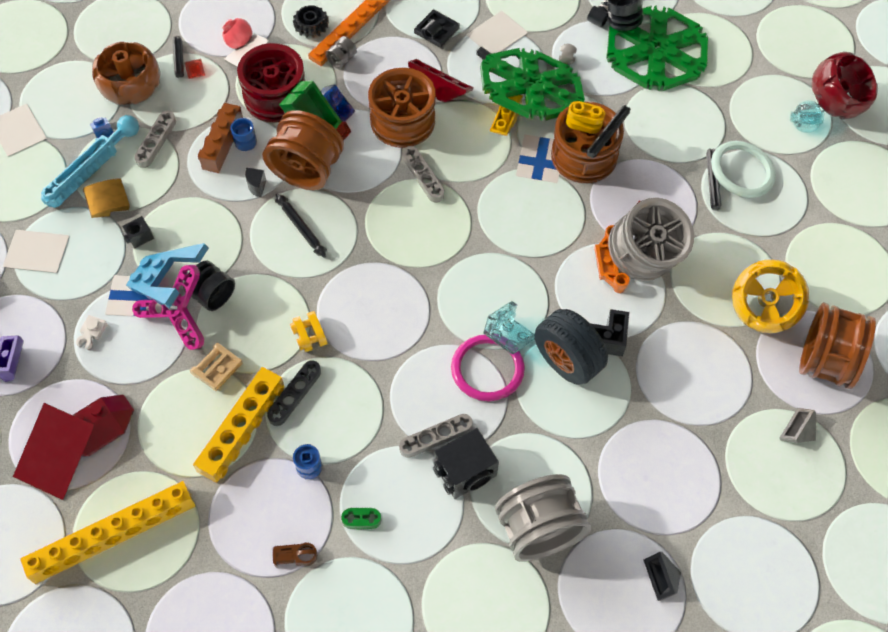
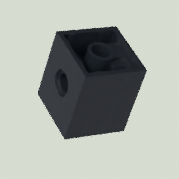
(465, 464)

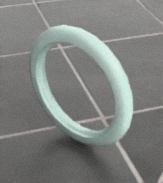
(727, 184)

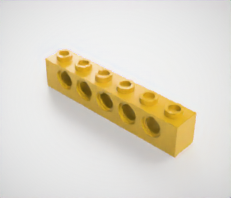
(228, 429)

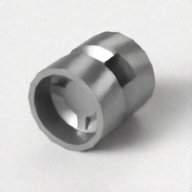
(341, 52)

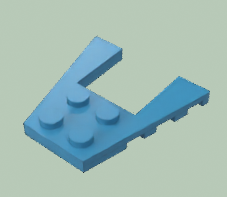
(155, 267)

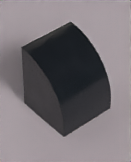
(256, 181)

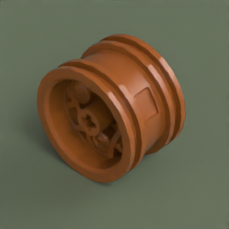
(303, 150)

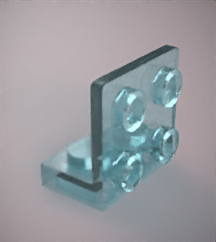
(507, 331)

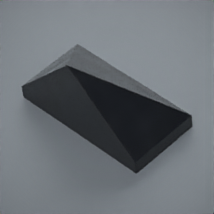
(663, 575)

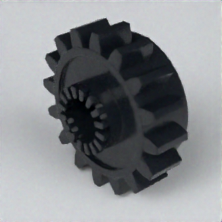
(310, 21)

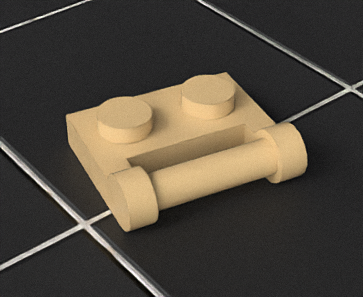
(221, 368)

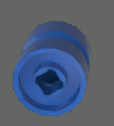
(243, 134)
(307, 461)

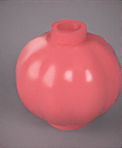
(236, 33)

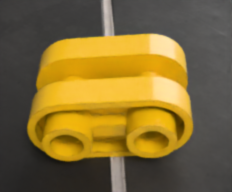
(585, 117)
(298, 327)

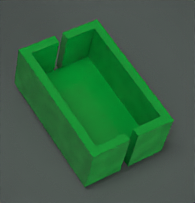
(309, 99)

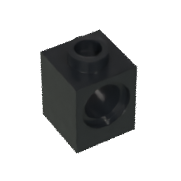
(141, 228)

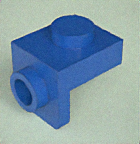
(101, 127)

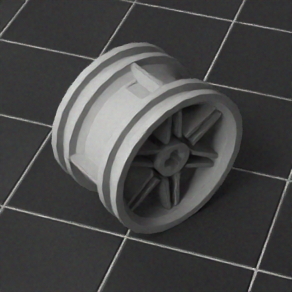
(658, 230)
(542, 517)

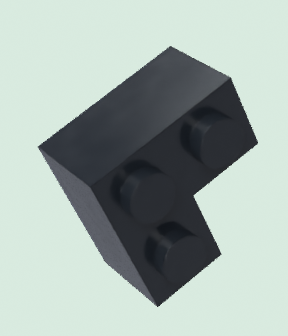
(615, 332)

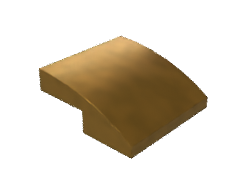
(106, 198)

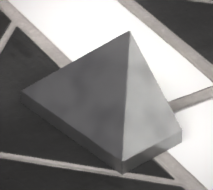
(800, 427)

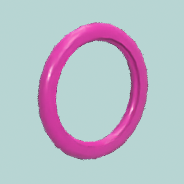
(476, 394)

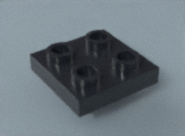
(436, 28)

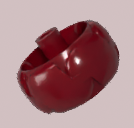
(842, 75)

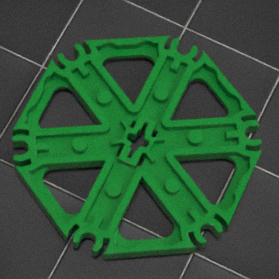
(669, 51)
(530, 82)

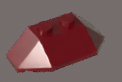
(445, 85)
(110, 421)

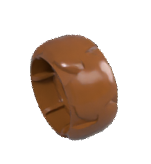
(122, 59)

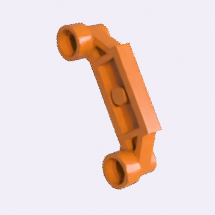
(606, 268)

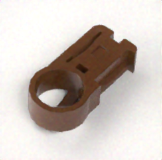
(290, 554)

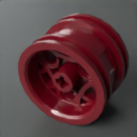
(267, 77)

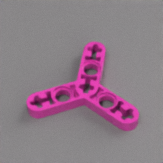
(182, 312)

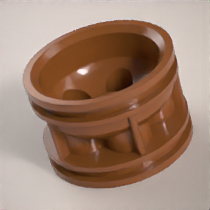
(576, 164)

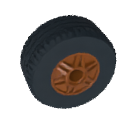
(571, 346)

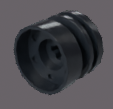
(625, 14)
(213, 286)

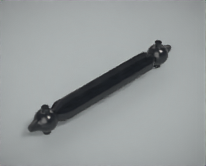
(300, 225)

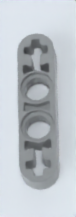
(151, 137)
(422, 174)
(438, 439)

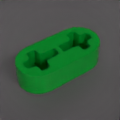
(361, 513)

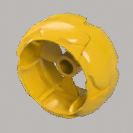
(770, 320)

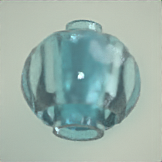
(807, 116)

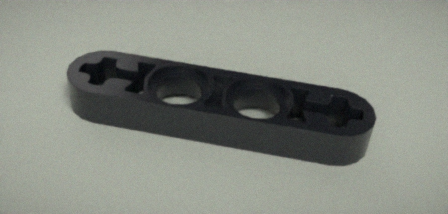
(297, 394)

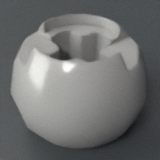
(567, 54)

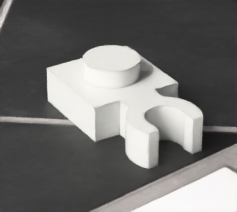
(91, 329)

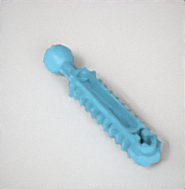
(87, 163)

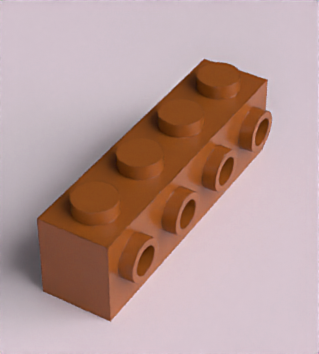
(219, 139)

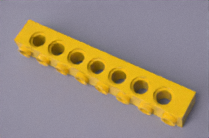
(107, 532)

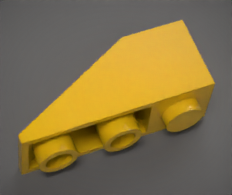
(505, 118)

